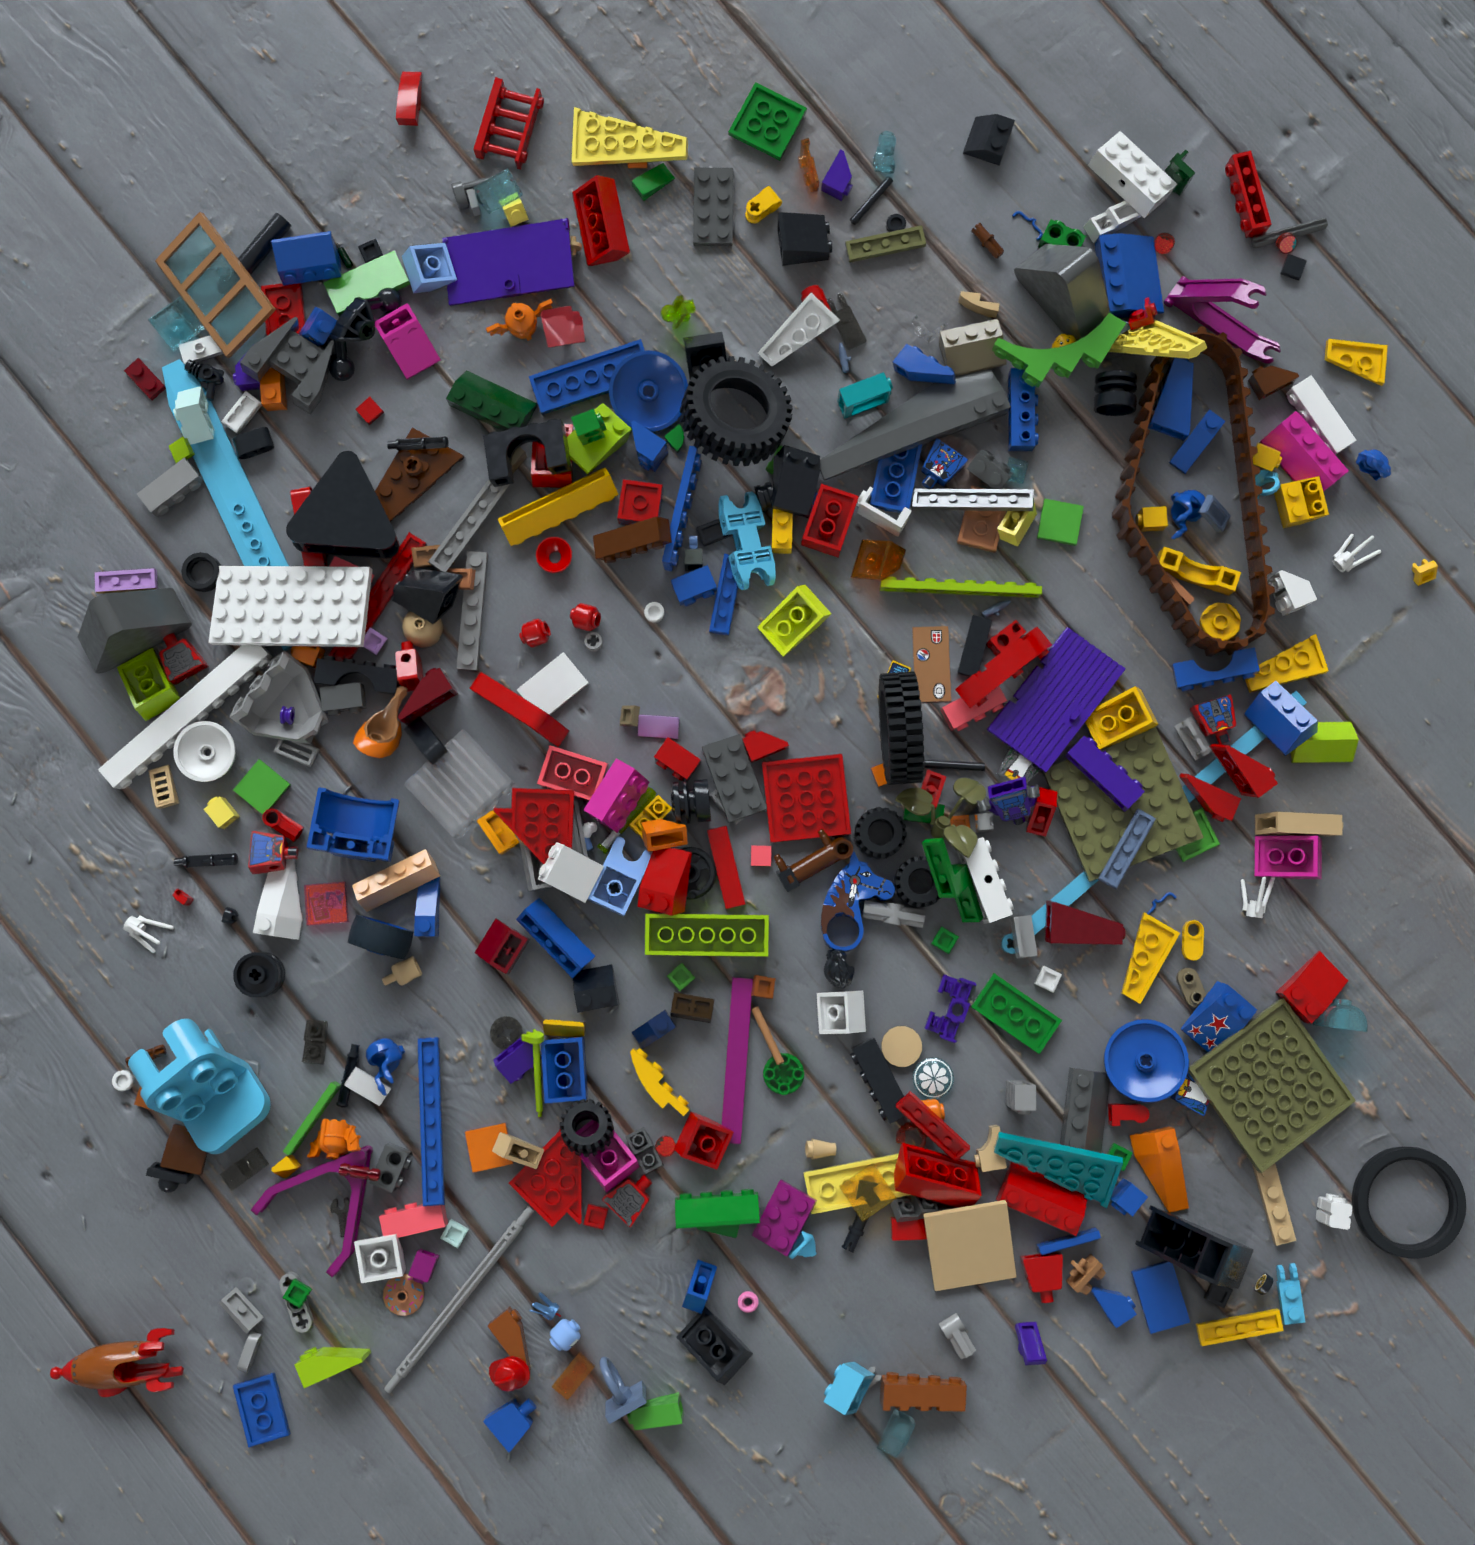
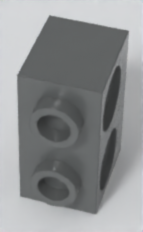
(387, 1165)

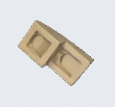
(973, 303)

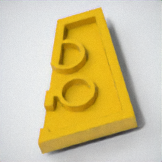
(1359, 358)

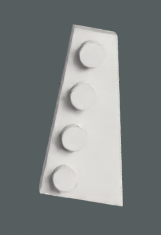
(802, 326)

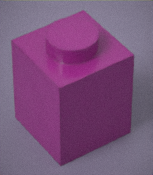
(423, 1266)

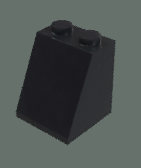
(803, 238)
(427, 593)

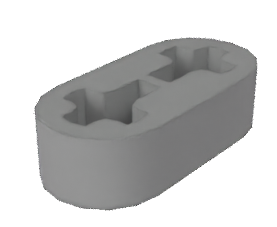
(249, 1352)

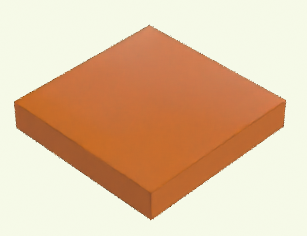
(480, 1147)

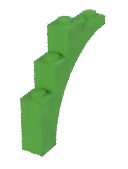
(1063, 359)

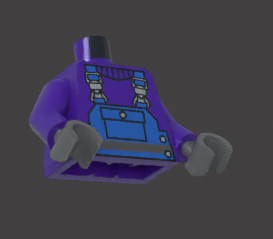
(1010, 800)

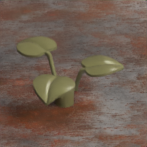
(960, 837)

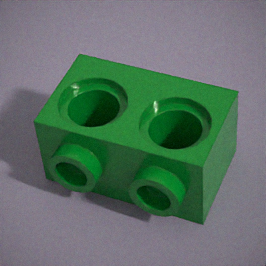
(1064, 235)
(589, 426)

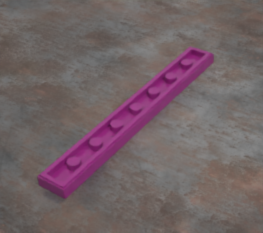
(737, 1056)

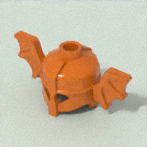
(523, 326)
(335, 1139)

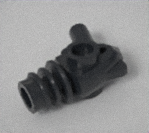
(207, 375)

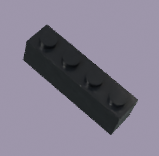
(878, 1074)

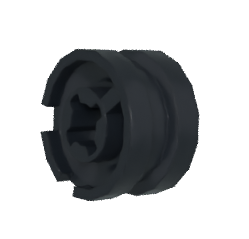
(764, 495)

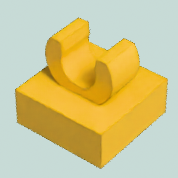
(1425, 572)

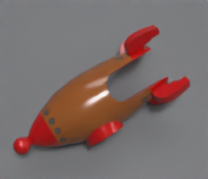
(113, 1366)

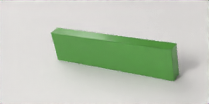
(312, 1118)

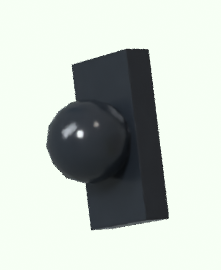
(168, 1178)

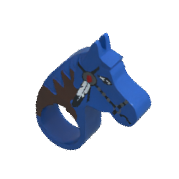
(851, 886)

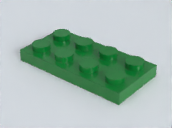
(1016, 1013)

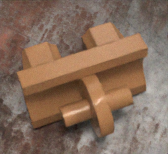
(1083, 1273)

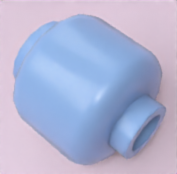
(565, 1334)

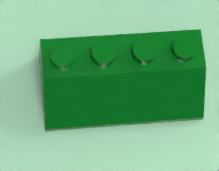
(717, 1209)

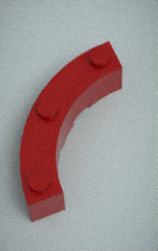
(1004, 666)

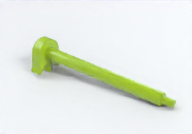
(535, 1038)

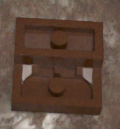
(182, 1152)

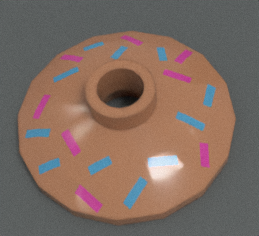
(413, 1291)

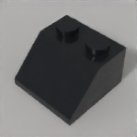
(989, 138)
(702, 349)
(595, 988)

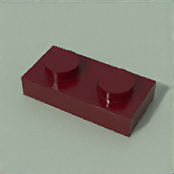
(145, 379)

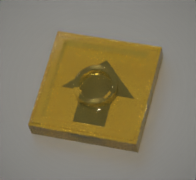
(867, 1192)

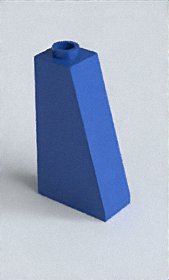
(1174, 401)

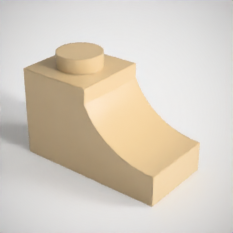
(985, 1157)

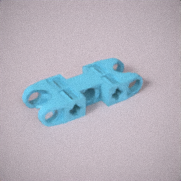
(749, 554)

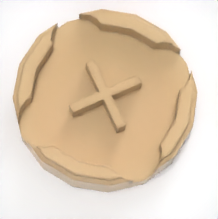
(901, 1046)

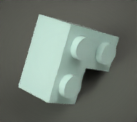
(192, 412)

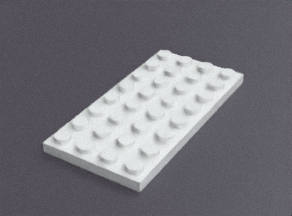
(291, 606)

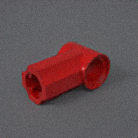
(284, 824)

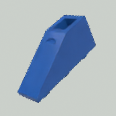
(919, 367)

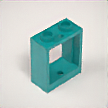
(864, 395)

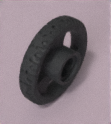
(704, 862)

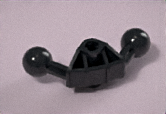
(358, 325)

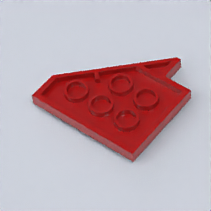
(540, 818)
(555, 1184)

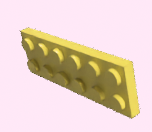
(824, 1182)

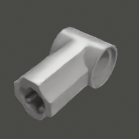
(955, 1331)

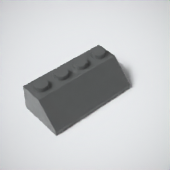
(1085, 1109)

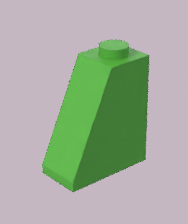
(658, 1412)

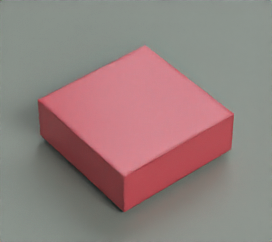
(760, 855)

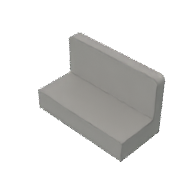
(1023, 936)

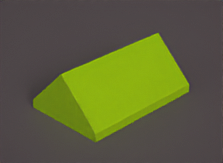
(1330, 744)

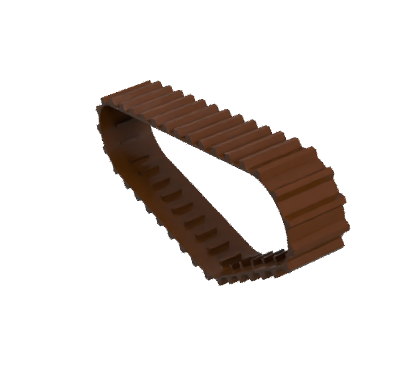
(1229, 362)

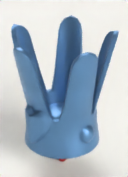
(548, 1312)

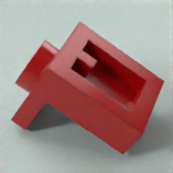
(1143, 317)

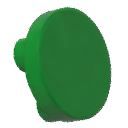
(785, 1077)

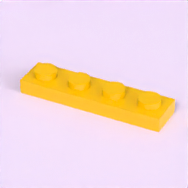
(1239, 1327)

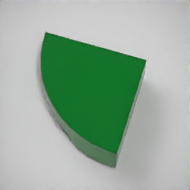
(675, 438)

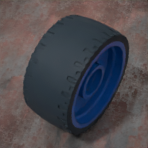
(380, 937)

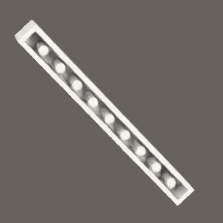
(190, 708)

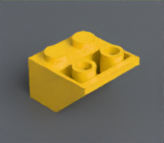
(1301, 502)

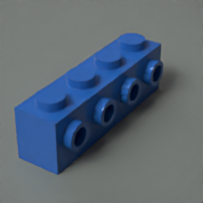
(1022, 413)
(554, 934)

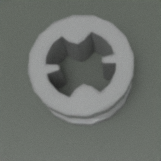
(588, 638)

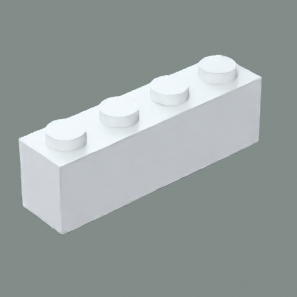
(1320, 414)

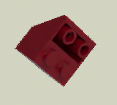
(502, 946)

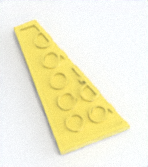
(1158, 340)

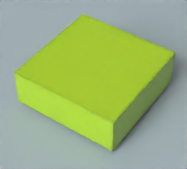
(181, 449)

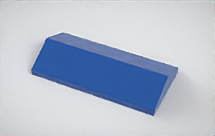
(895, 481)

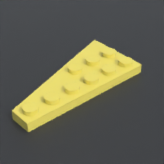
(616, 141)

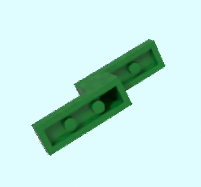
(952, 880)

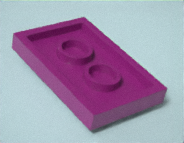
(784, 1217)

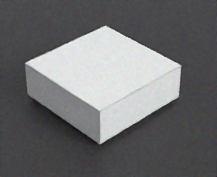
(1048, 979)

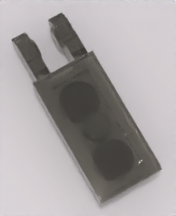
(848, 325)

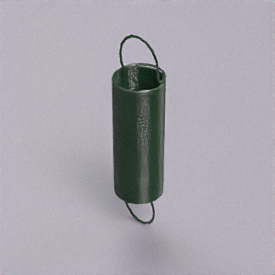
(345, 258)

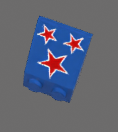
(1218, 1016)

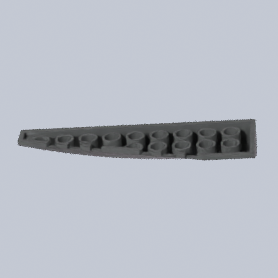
(921, 420)

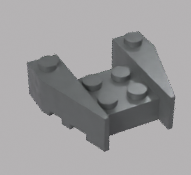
(293, 358)

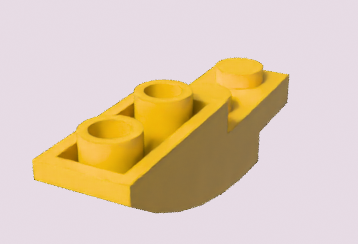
(650, 1077)

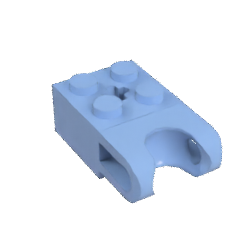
(620, 872)

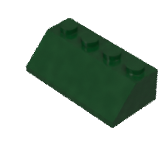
(490, 402)

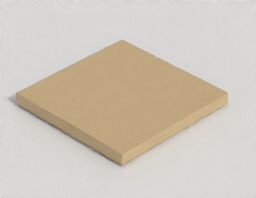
(970, 1245)

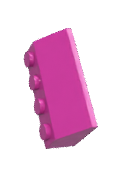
(1304, 452)

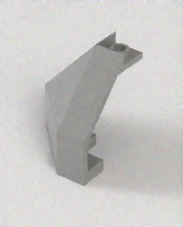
(287, 685)

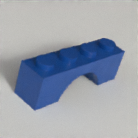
(1189, 674)

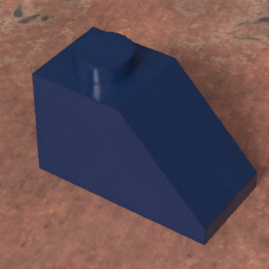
(654, 1029)

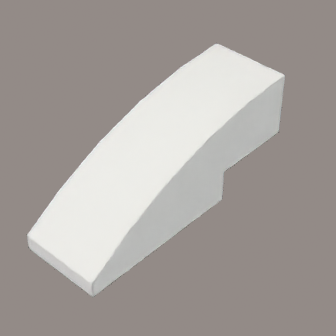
(1111, 220)

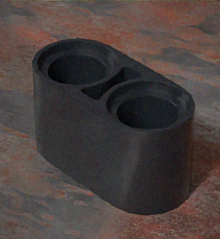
(253, 443)

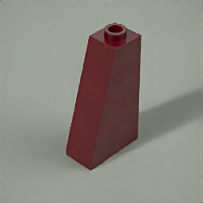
(1075, 926)

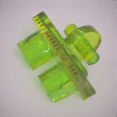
(678, 311)

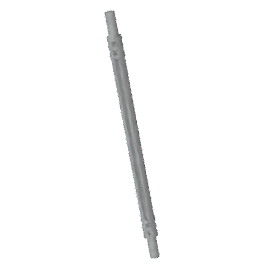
(459, 1299)

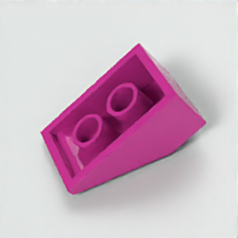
(1288, 857)
(611, 1165)

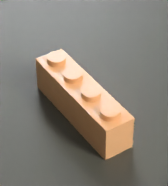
(395, 880)

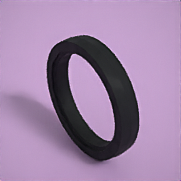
(1456, 1195)

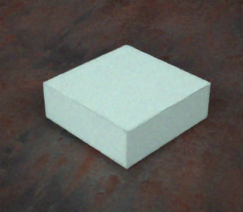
(454, 1233)

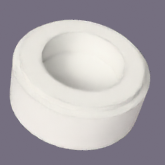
(654, 612)
(123, 1080)

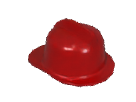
(509, 1373)

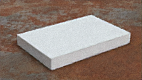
(553, 684)

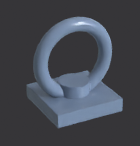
(624, 1398)

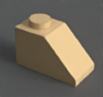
(518, 1150)

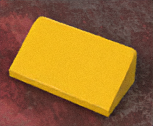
(564, 1028)

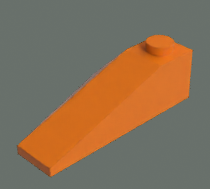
(1162, 1164)

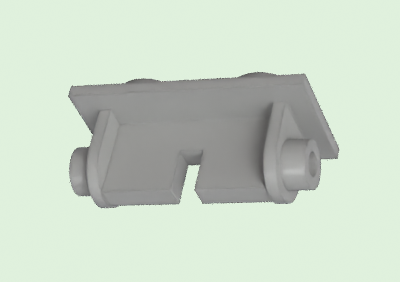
(1193, 738)

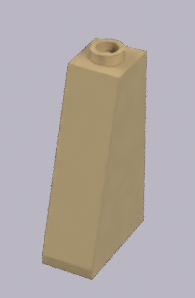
(1298, 824)

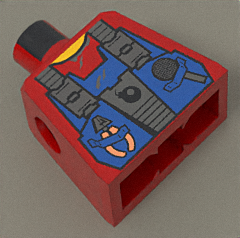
(1215, 717)

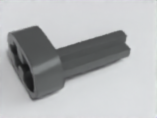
(460, 191)

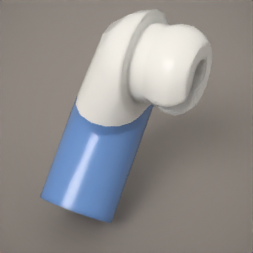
(588, 829)

